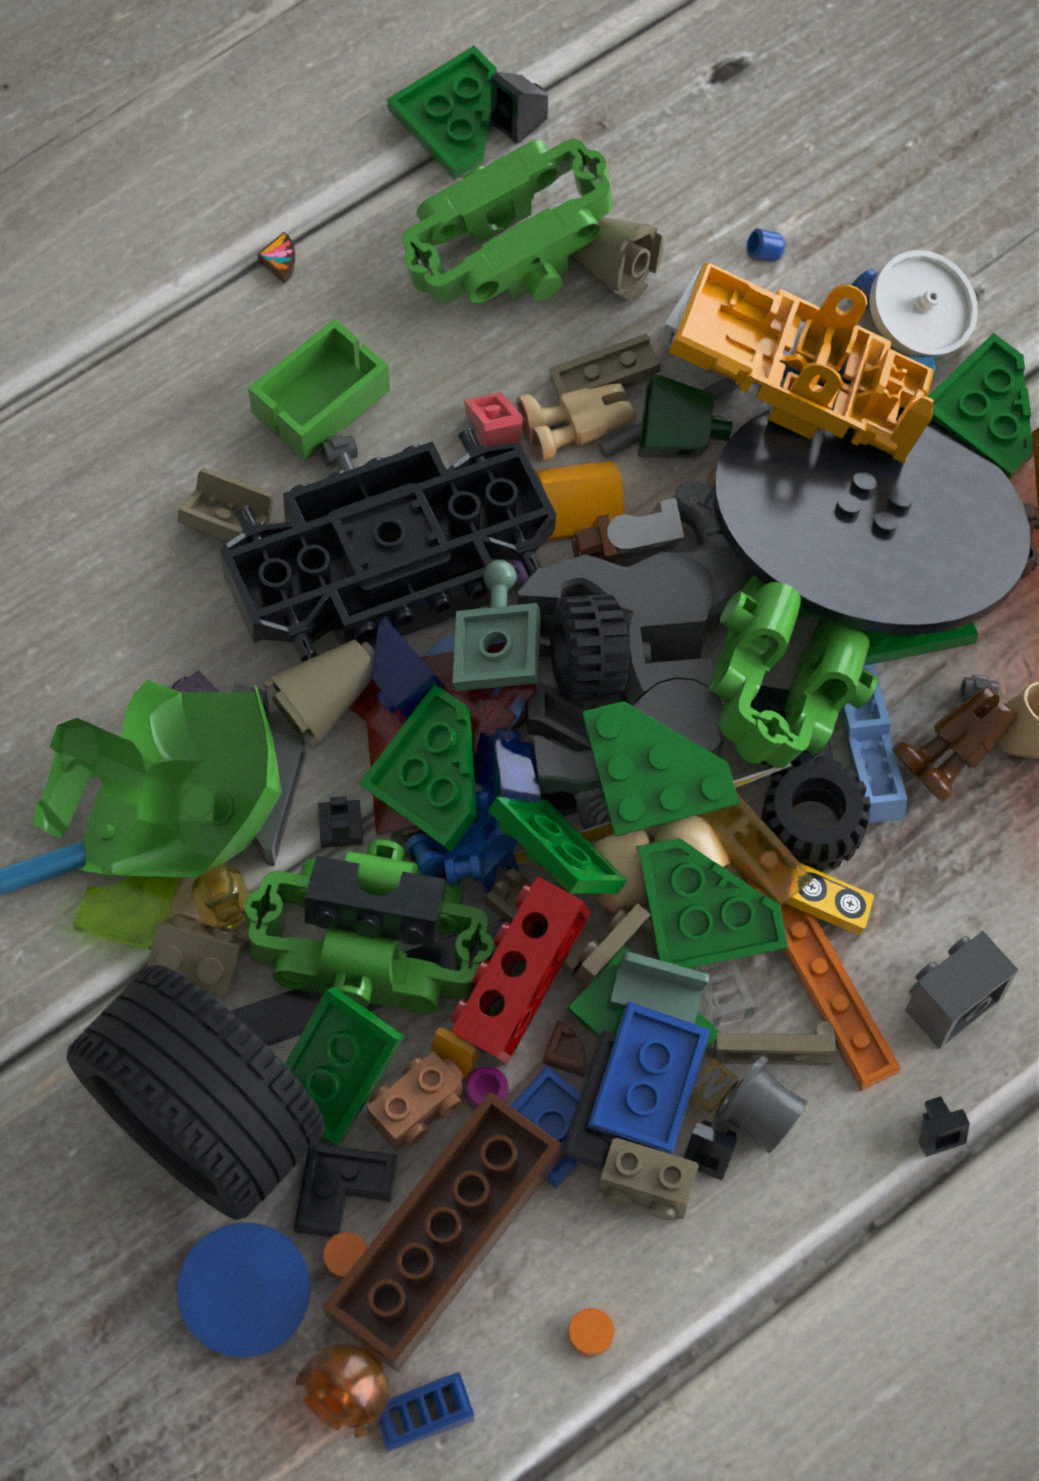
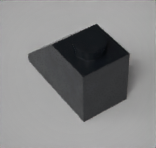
(517, 105)

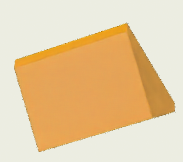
(581, 495)

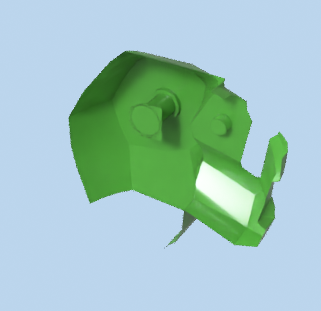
(178, 787)

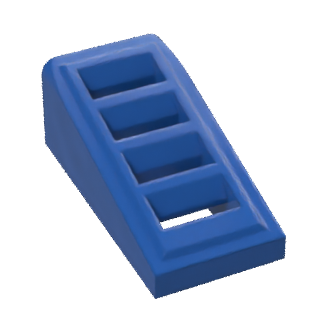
(429, 1428)

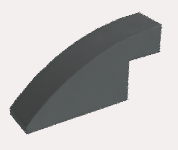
(290, 757)

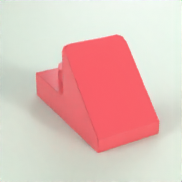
(495, 419)

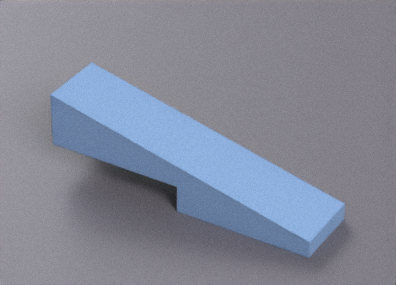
(872, 756)

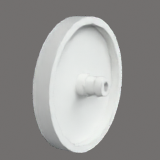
(923, 304)

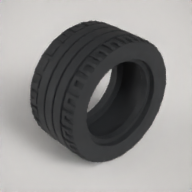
(196, 1090)

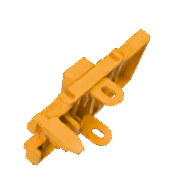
(743, 335)

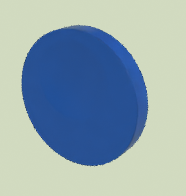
(244, 1289)

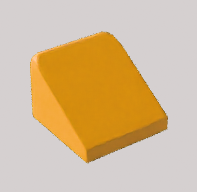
(456, 1049)

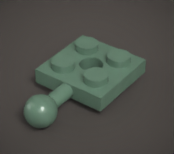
(481, 627)

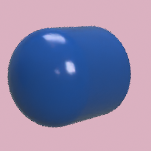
(765, 245)

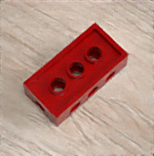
(522, 994)

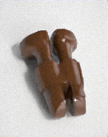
(967, 731)

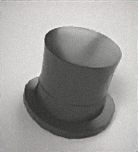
(761, 1107)

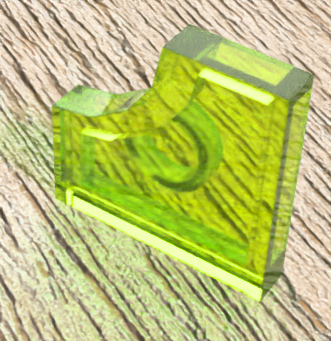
(128, 909)

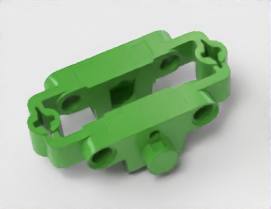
(497, 198)
(824, 681)
(362, 966)

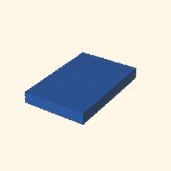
(648, 1078)

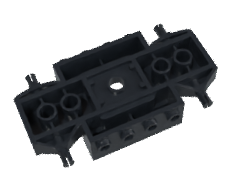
(337, 566)

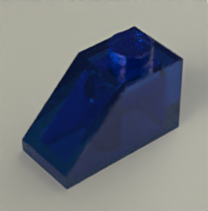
(400, 671)
(507, 766)

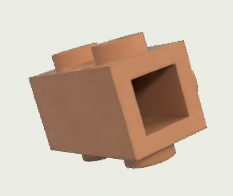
(422, 1094)

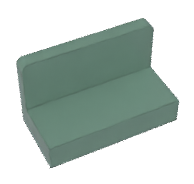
(657, 986)

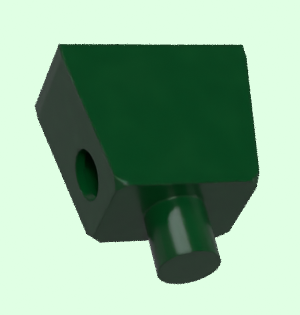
(679, 420)

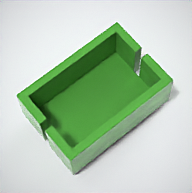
(319, 388)

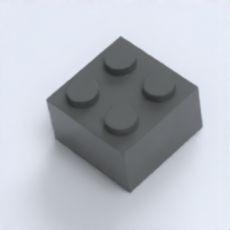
(960, 988)

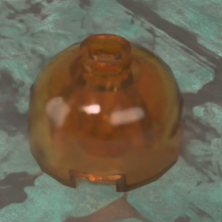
(346, 1387)

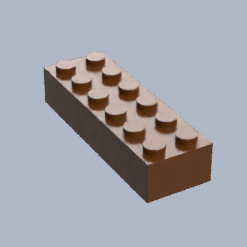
(443, 1231)

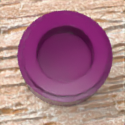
(483, 1081)

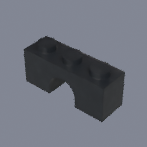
(405, 914)

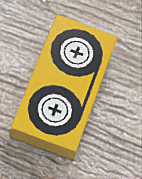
(834, 902)

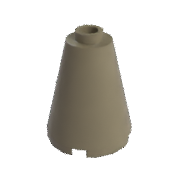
(622, 255)
(322, 688)

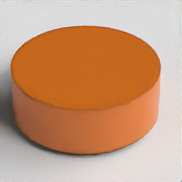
(342, 1253)
(591, 1332)

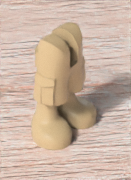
(586, 412)

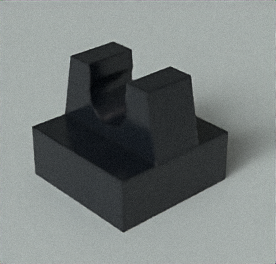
(340, 822)
(942, 1128)
(711, 1149)

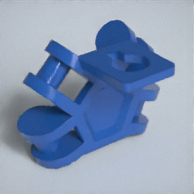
(476, 854)

